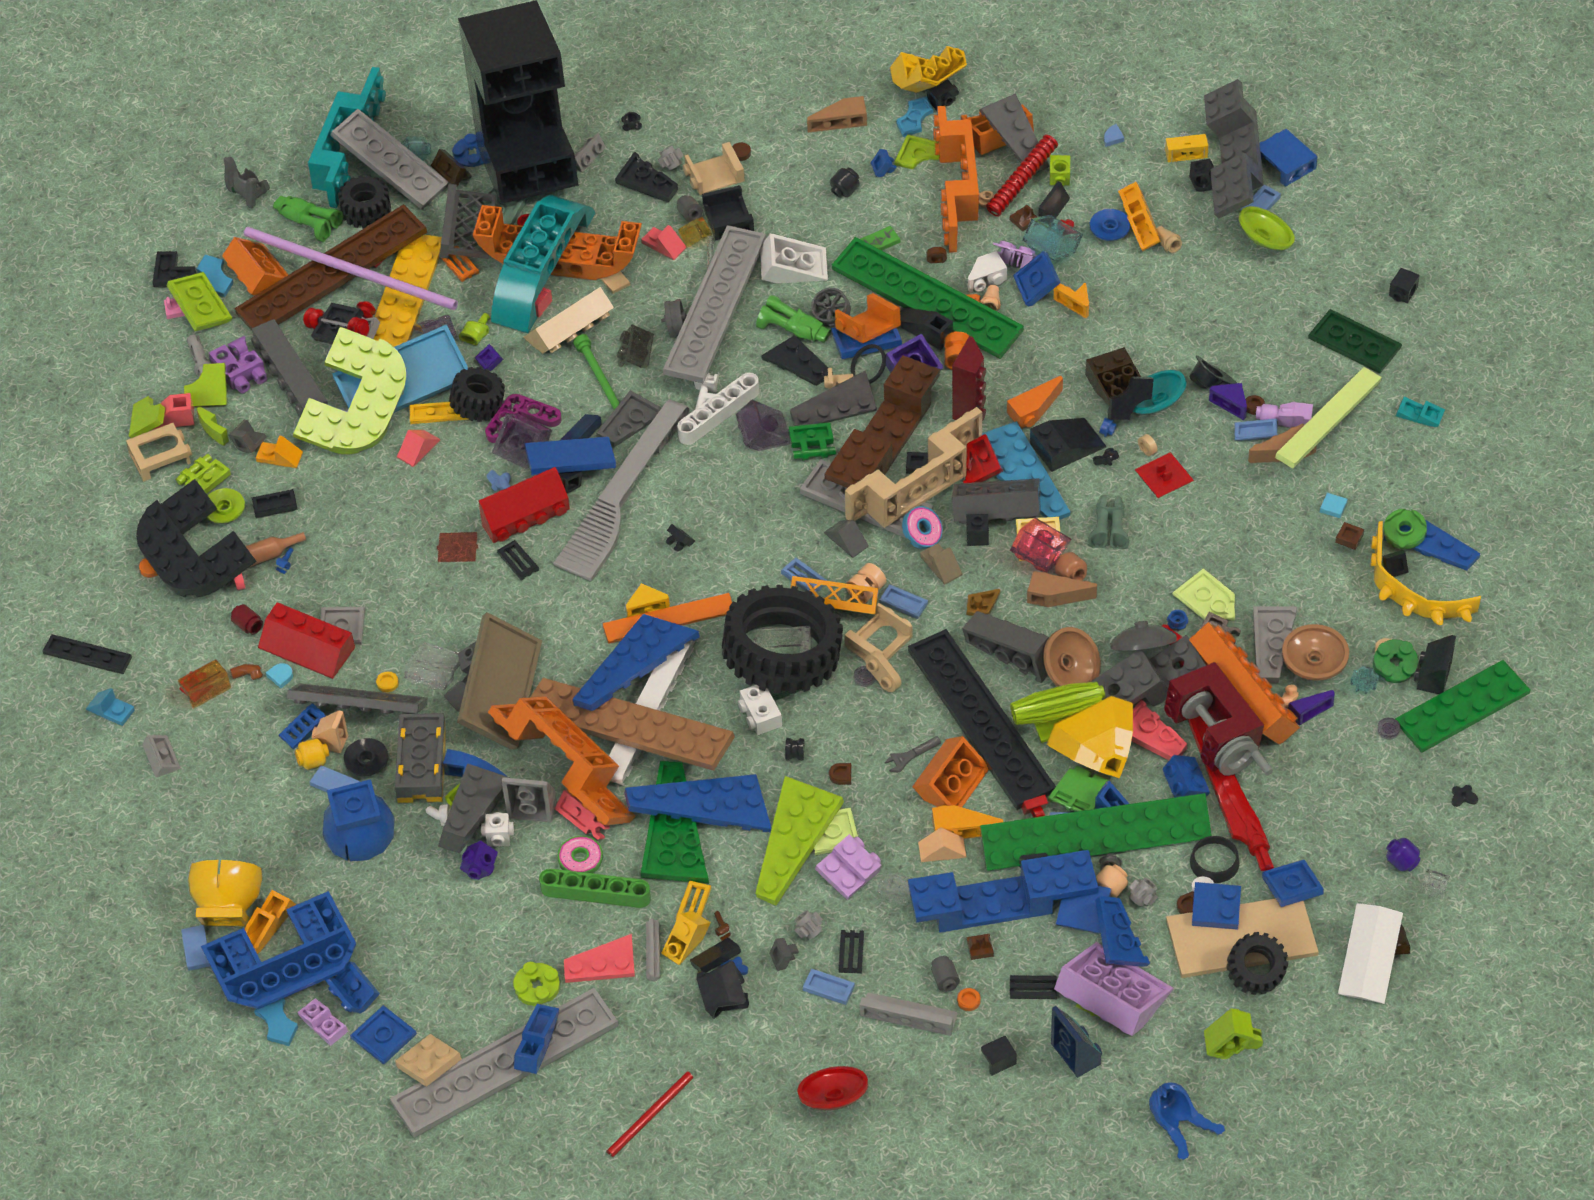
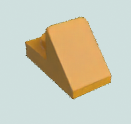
(1074, 300)
(282, 453)

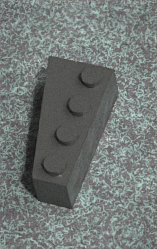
(1008, 643)

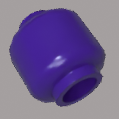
(1403, 854)

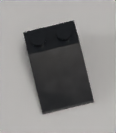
(1064, 441)

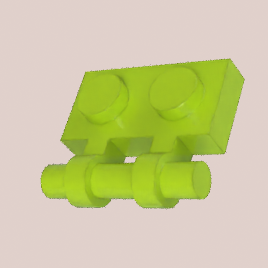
(210, 475)

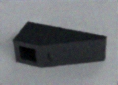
(928, 323)

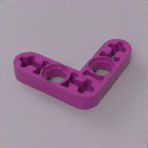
(522, 408)

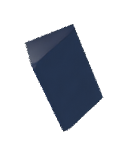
(584, 427)

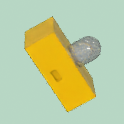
(1186, 147)

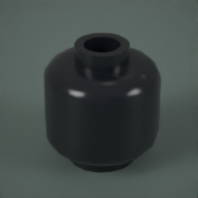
(844, 182)

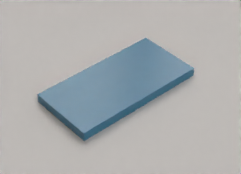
(430, 368)

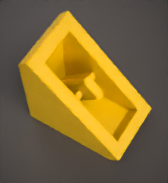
(646, 600)

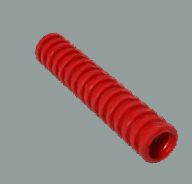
(1022, 175)

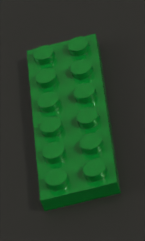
(1462, 706)

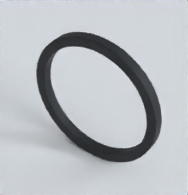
(860, 352)

